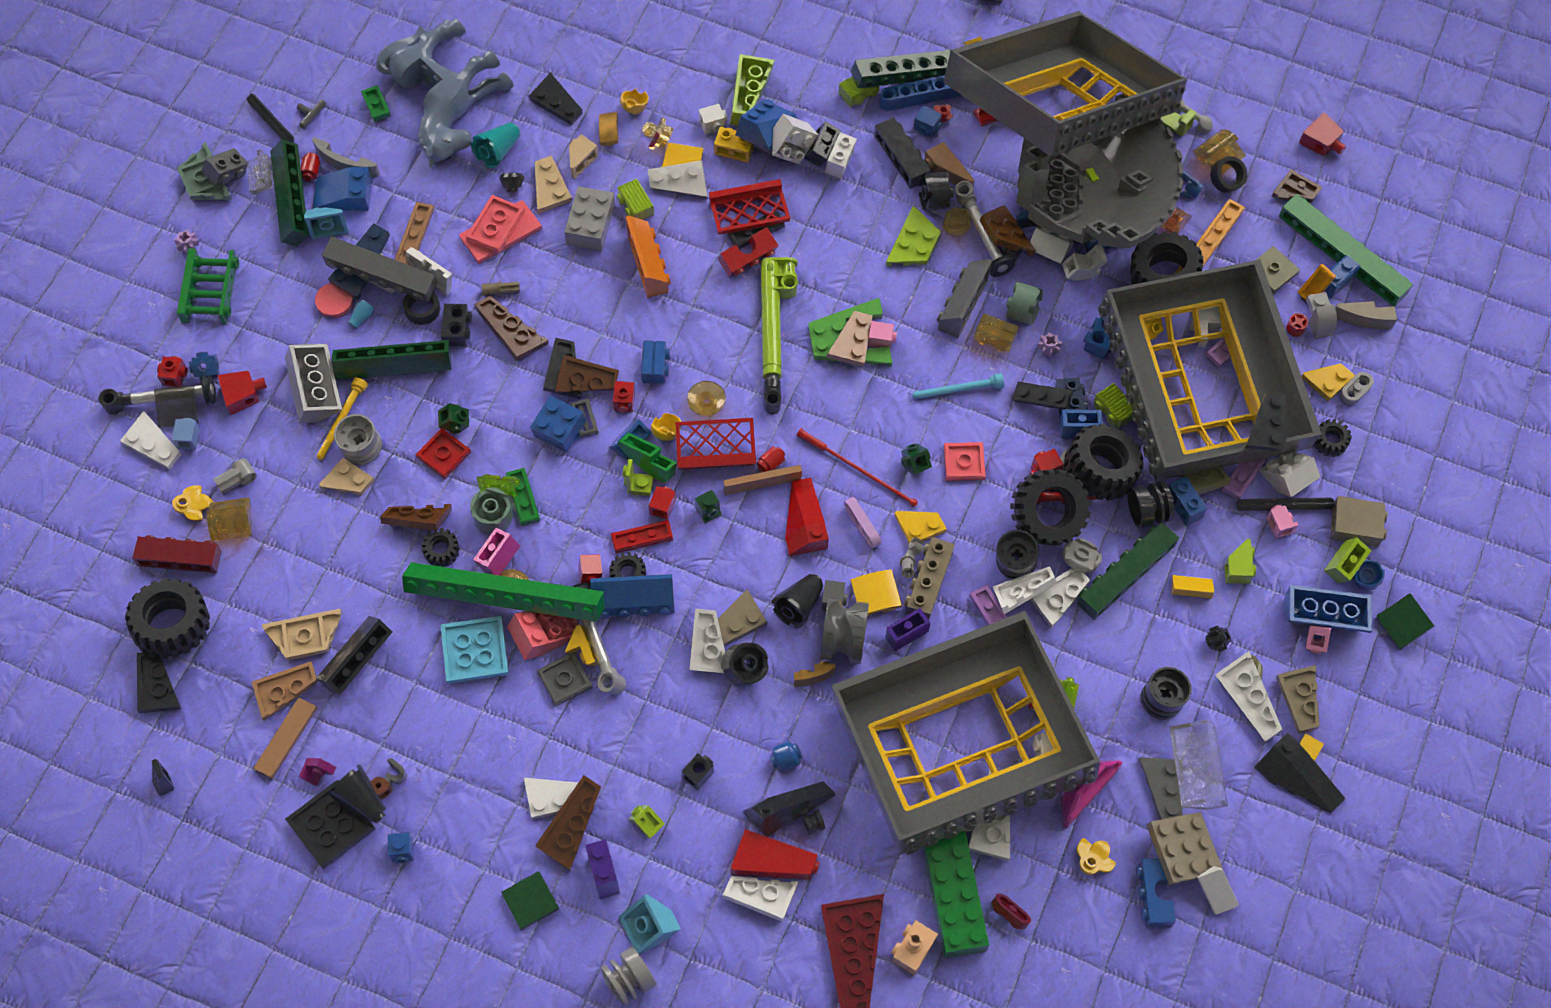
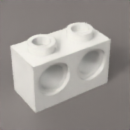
(840, 155)

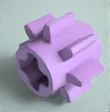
(186, 240)
(1049, 344)

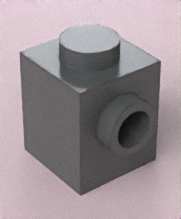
(835, 590)

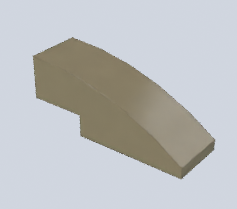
(1366, 315)

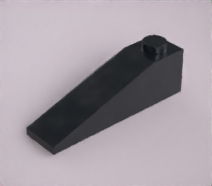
(1296, 770)

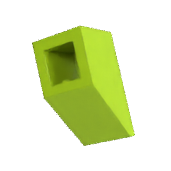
(1239, 564)

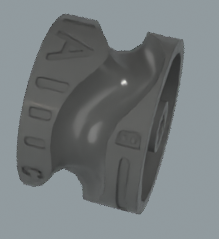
(844, 630)

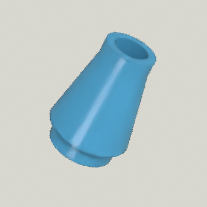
(360, 314)

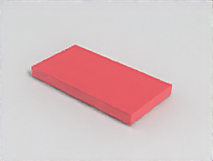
(526, 226)

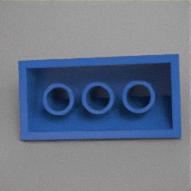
(636, 595)
(1328, 608)

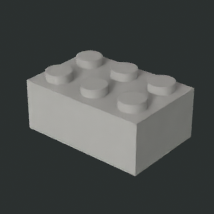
(589, 218)

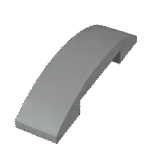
(340, 162)

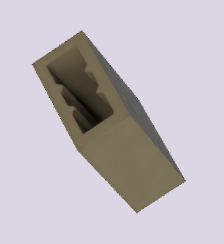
(1358, 520)

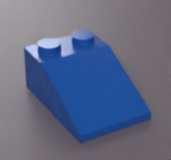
(344, 189)

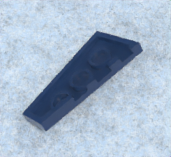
(372, 240)

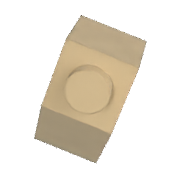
(582, 154)

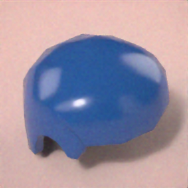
(1369, 575)

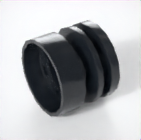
(1150, 504)
(1017, 543)
(1168, 683)

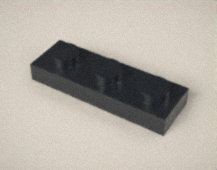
(1042, 395)

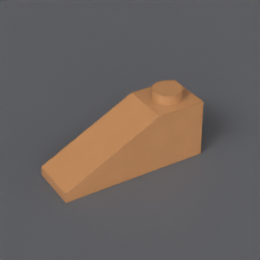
(943, 160)

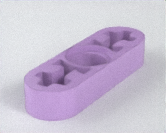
(862, 522)

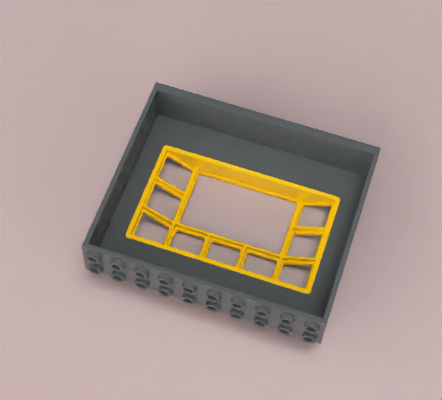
(1047, 54)
(1256, 348)
(948, 677)

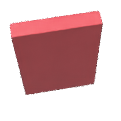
(495, 224)

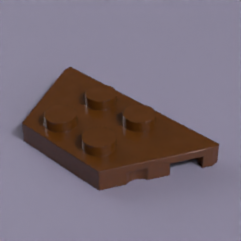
(1005, 230)

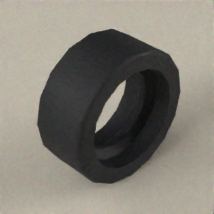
(1240, 170)
(423, 318)

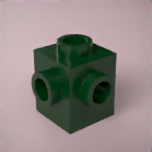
(453, 418)
(916, 458)

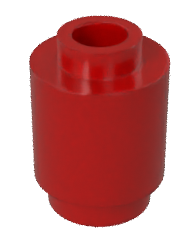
(310, 166)
(771, 459)

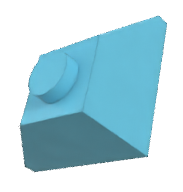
(325, 222)
(648, 923)

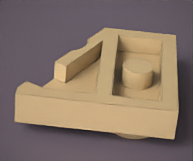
(347, 478)

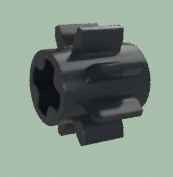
(1218, 638)

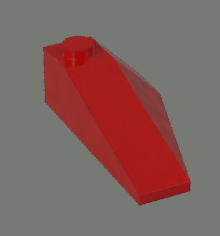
(805, 521)

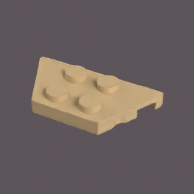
(304, 634)

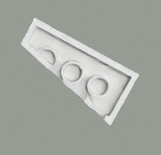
(1249, 693)

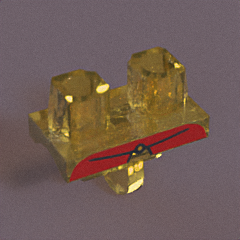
(660, 134)

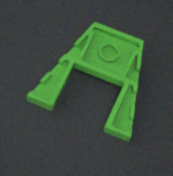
(827, 329)

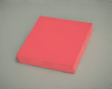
(964, 461)

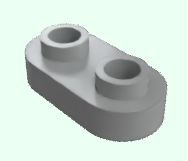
(1355, 389)

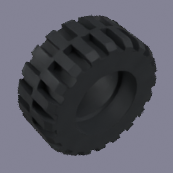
(1164, 248)
(1113, 446)
(1075, 506)
(161, 597)

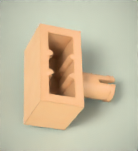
(914, 947)

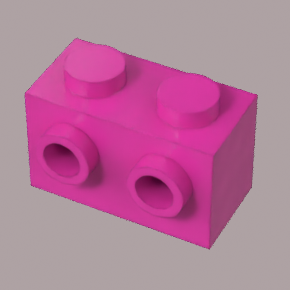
(496, 552)

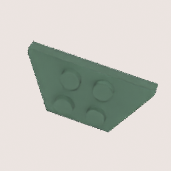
(195, 181)

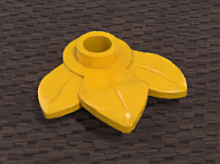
(194, 502)
(1095, 854)

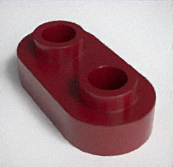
(1010, 911)

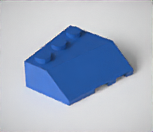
(758, 123)

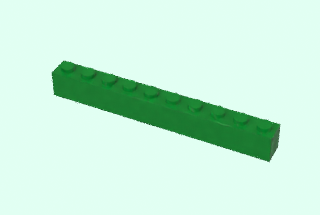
(503, 591)

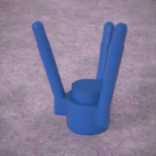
(1193, 186)

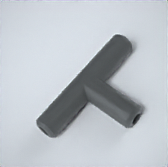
(310, 113)

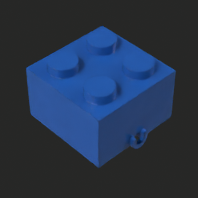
(558, 423)

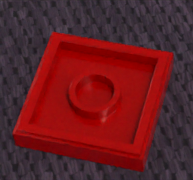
(443, 453)

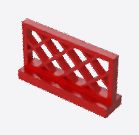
(746, 195)
(711, 460)

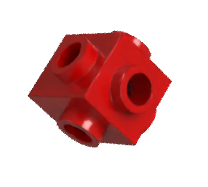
(172, 371)

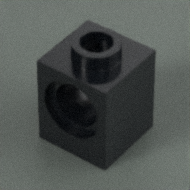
(698, 779)

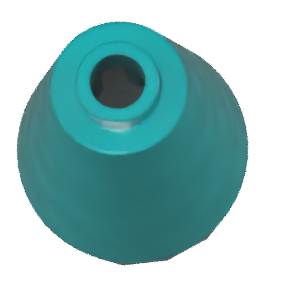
(495, 144)

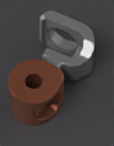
(384, 785)

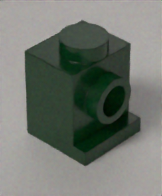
(708, 506)

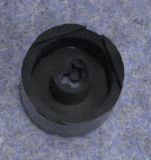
(935, 191)
(734, 665)

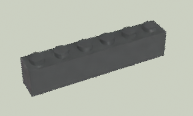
(379, 269)

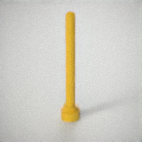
(357, 387)

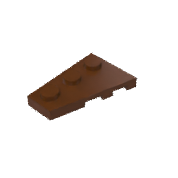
(581, 376)
(424, 518)

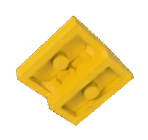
(878, 590)

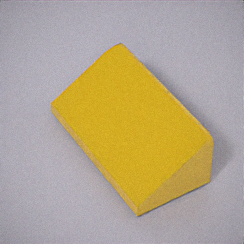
(1192, 586)

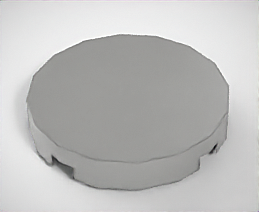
(1081, 555)

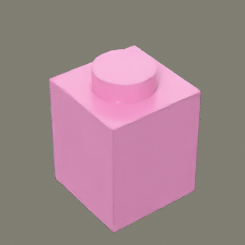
(881, 335)

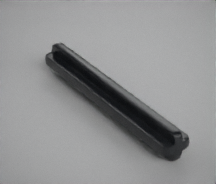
(269, 118)

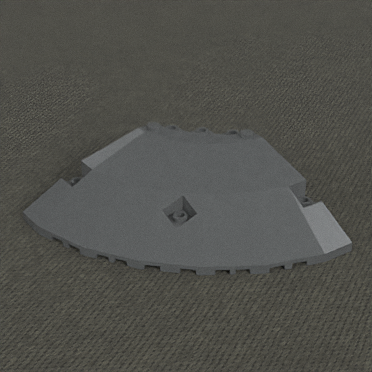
(1129, 202)

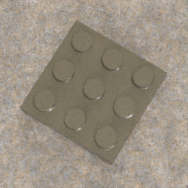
(1183, 847)

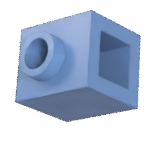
(185, 433)

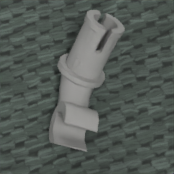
(908, 560)

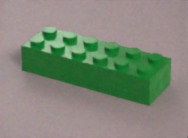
(955, 897)

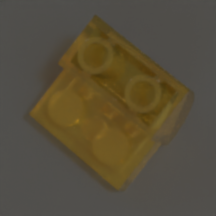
(1218, 147)
(229, 519)

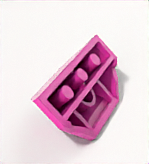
(1077, 800)

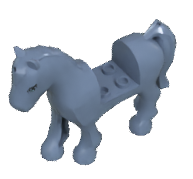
(449, 98)

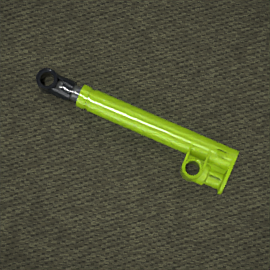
(774, 285)

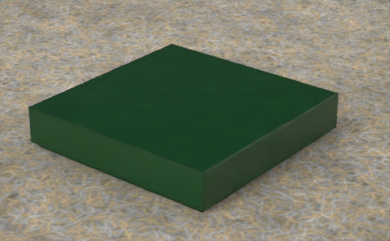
(1405, 621)
(530, 900)

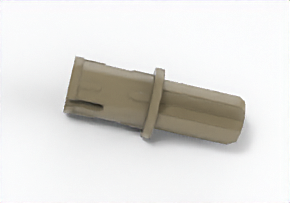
(499, 288)

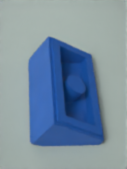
(636, 428)

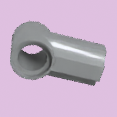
(239, 474)

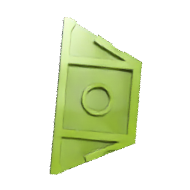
(914, 241)

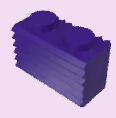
(907, 629)

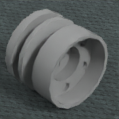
(358, 430)
(628, 976)

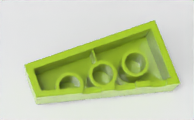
(750, 83)

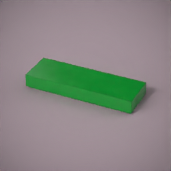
(524, 500)

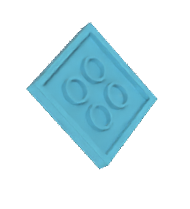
(474, 649)

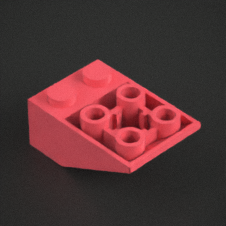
(540, 633)

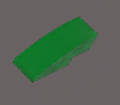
(648, 457)

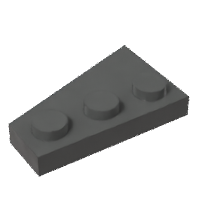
(1163, 784)

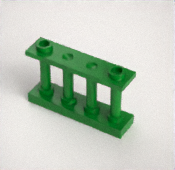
(191, 277)

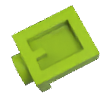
(646, 820)

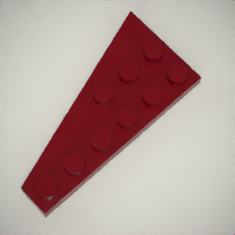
(852, 943)

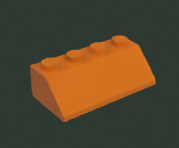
(647, 257)

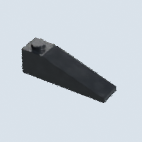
(782, 809)

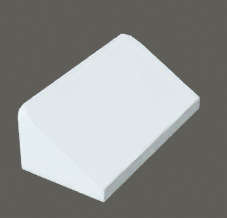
(1217, 890)

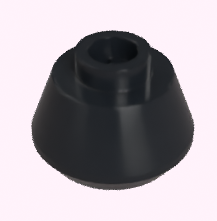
(511, 181)

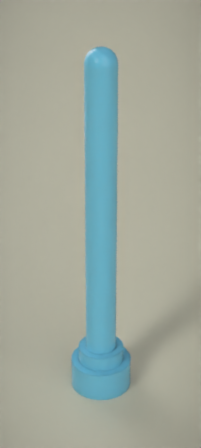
(995, 381)

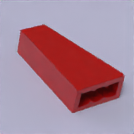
(772, 859)

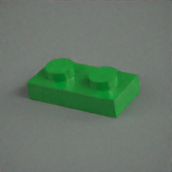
(375, 103)

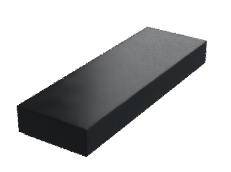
(741, 238)

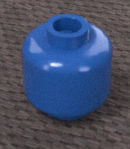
(786, 756)

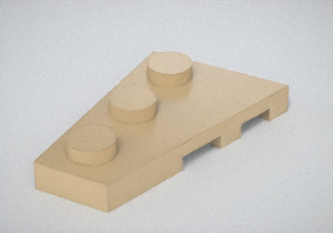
(550, 185)

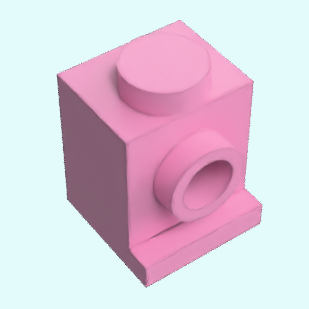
(1281, 521)
(1318, 645)

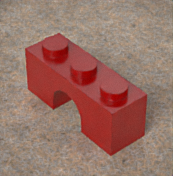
(735, 261)

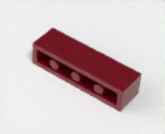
(177, 554)

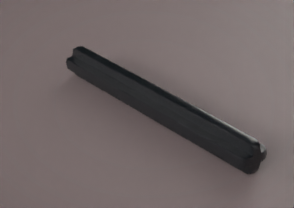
(1290, 503)

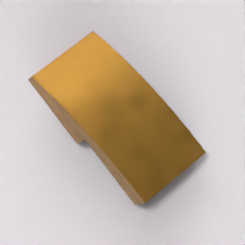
(608, 129)
(822, 671)

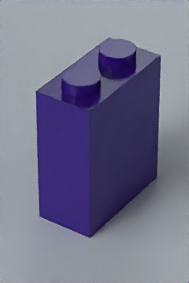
(602, 869)

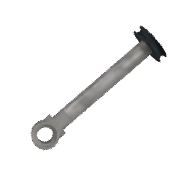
(1000, 264)
(607, 672)

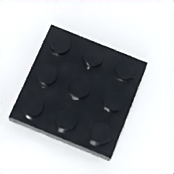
(328, 827)

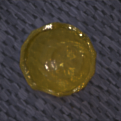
(957, 221)

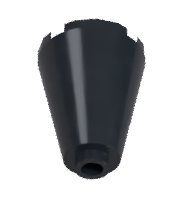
(798, 600)
(359, 795)

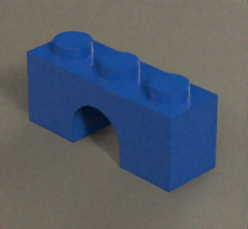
(1155, 911)

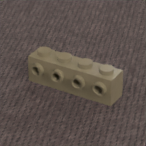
(930, 577)

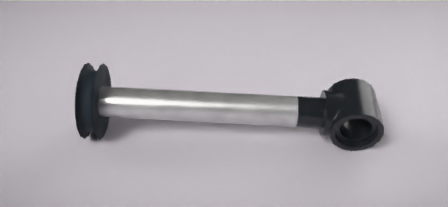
(121, 400)

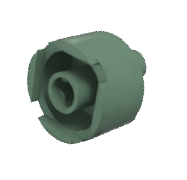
(1024, 303)
(491, 510)

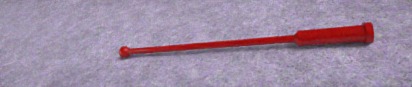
(822, 446)

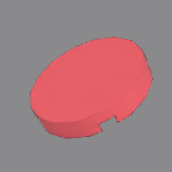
(333, 301)

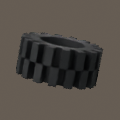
(1337, 429)
(440, 558)
(627, 560)

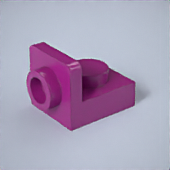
(315, 769)

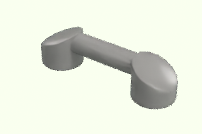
(1205, 123)

